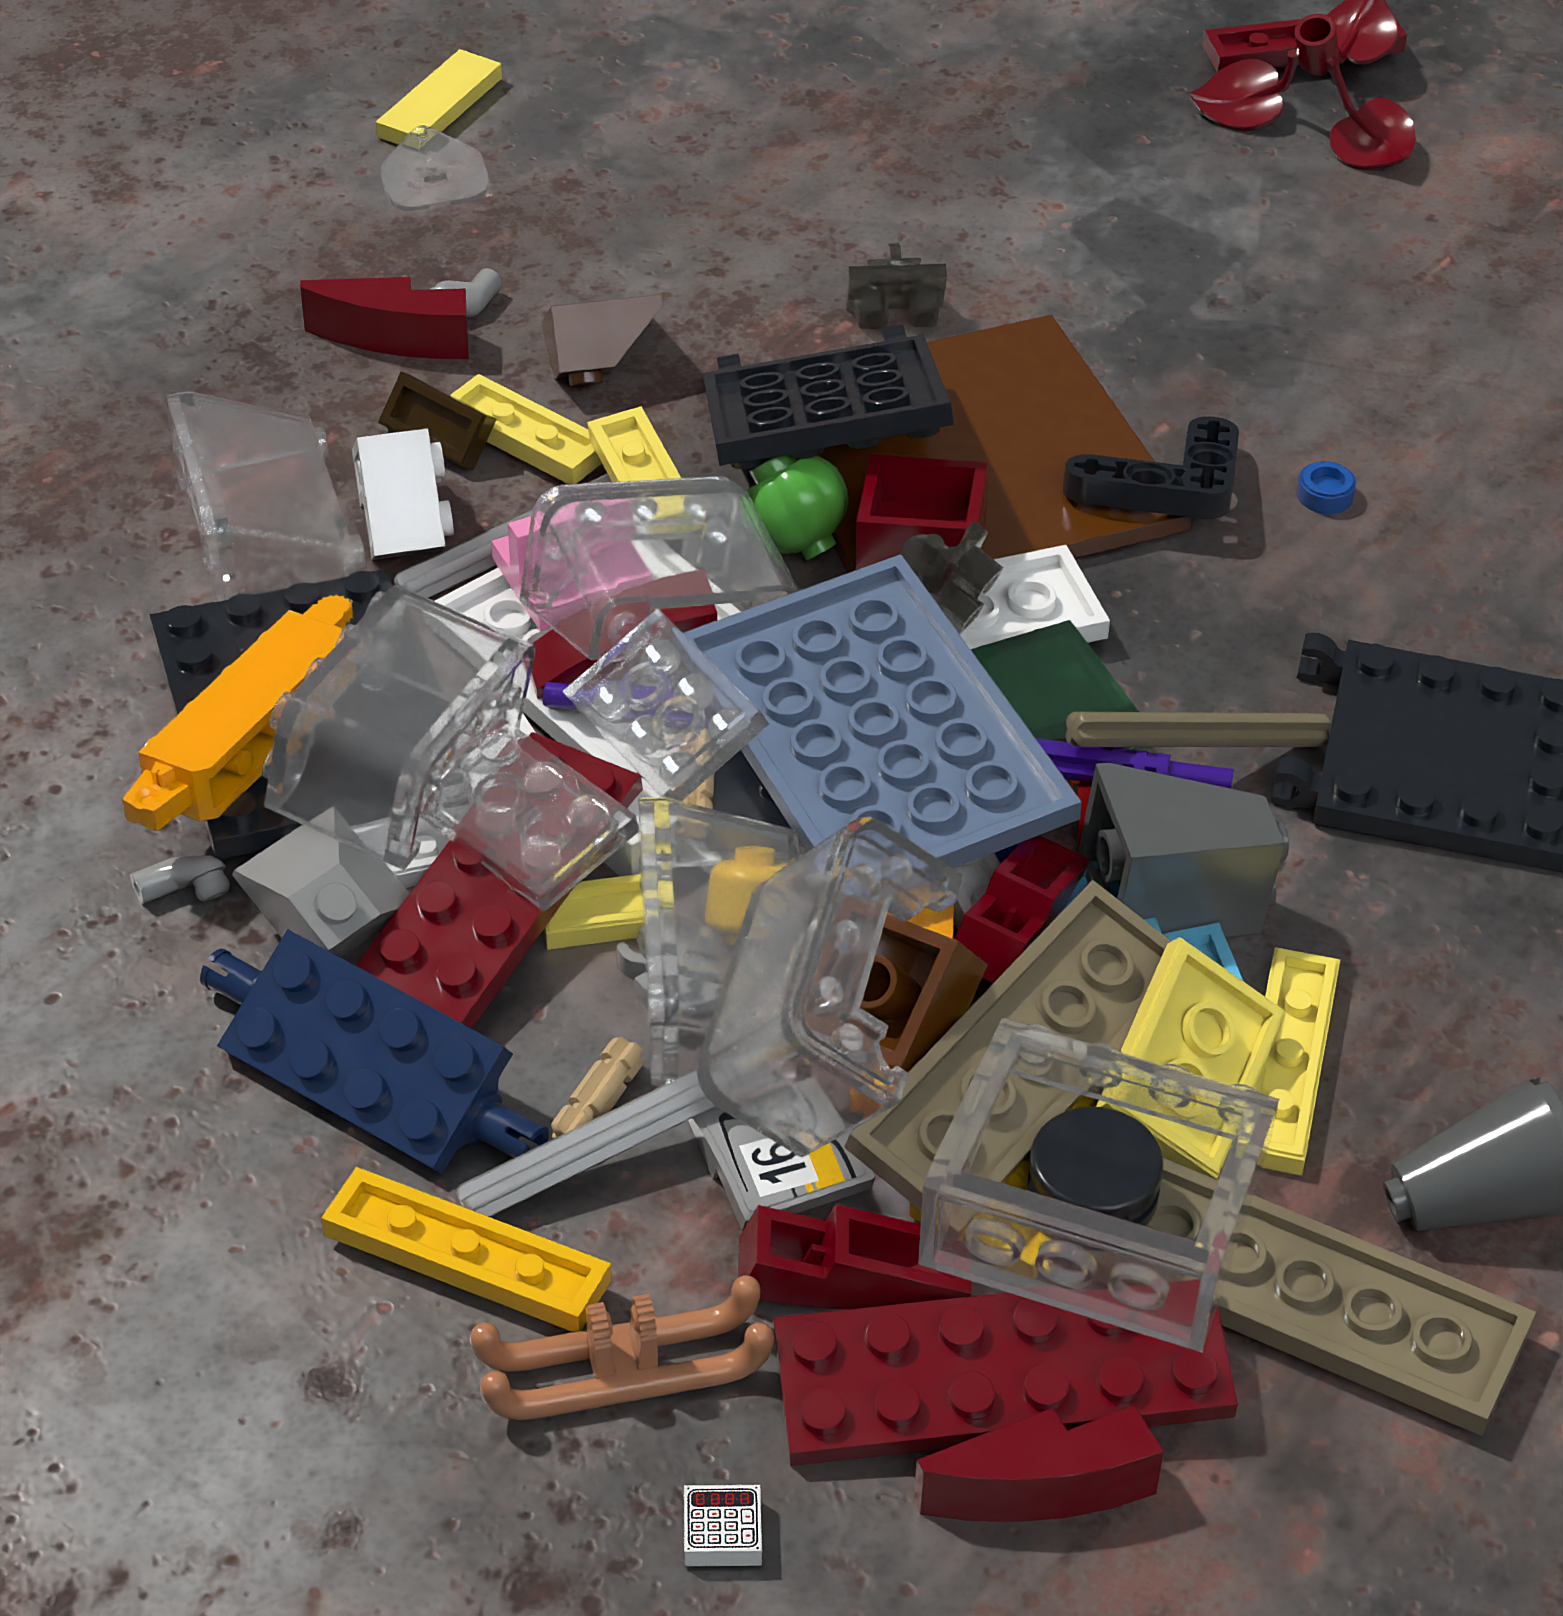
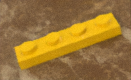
(466, 1249)

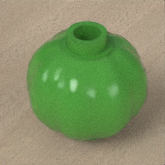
(800, 502)

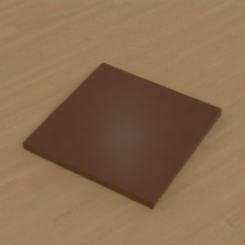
(1025, 409)

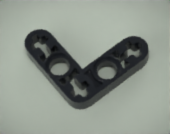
(1194, 489)

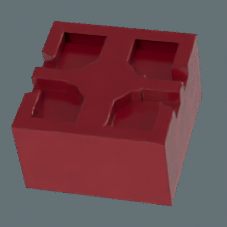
(917, 498)

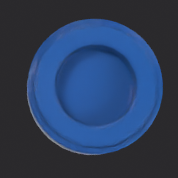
(1326, 487)

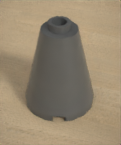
(1486, 1167)

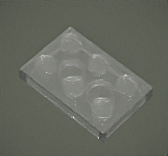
(666, 707)
(530, 816)

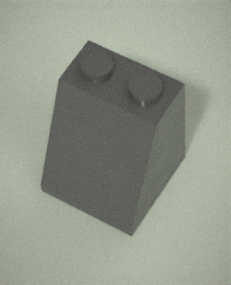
(1183, 849)

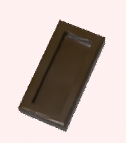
(450, 421)

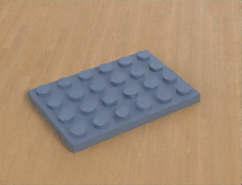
(885, 719)

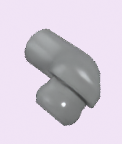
(478, 291)
(180, 872)

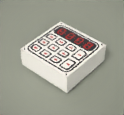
(722, 1525)

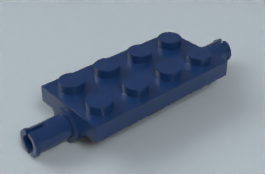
(369, 1052)

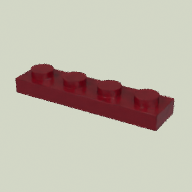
(1263, 42)

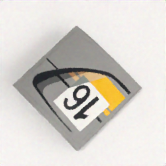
(769, 1175)

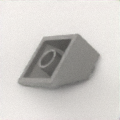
(322, 890)

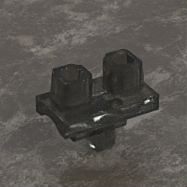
(896, 285)
(954, 575)

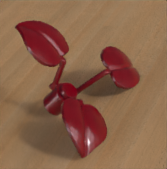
(1362, 31)

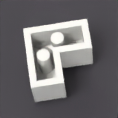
(400, 493)

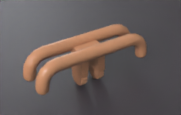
(622, 1356)

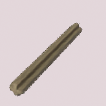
(1196, 729)

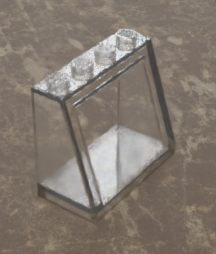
(1074, 1253)

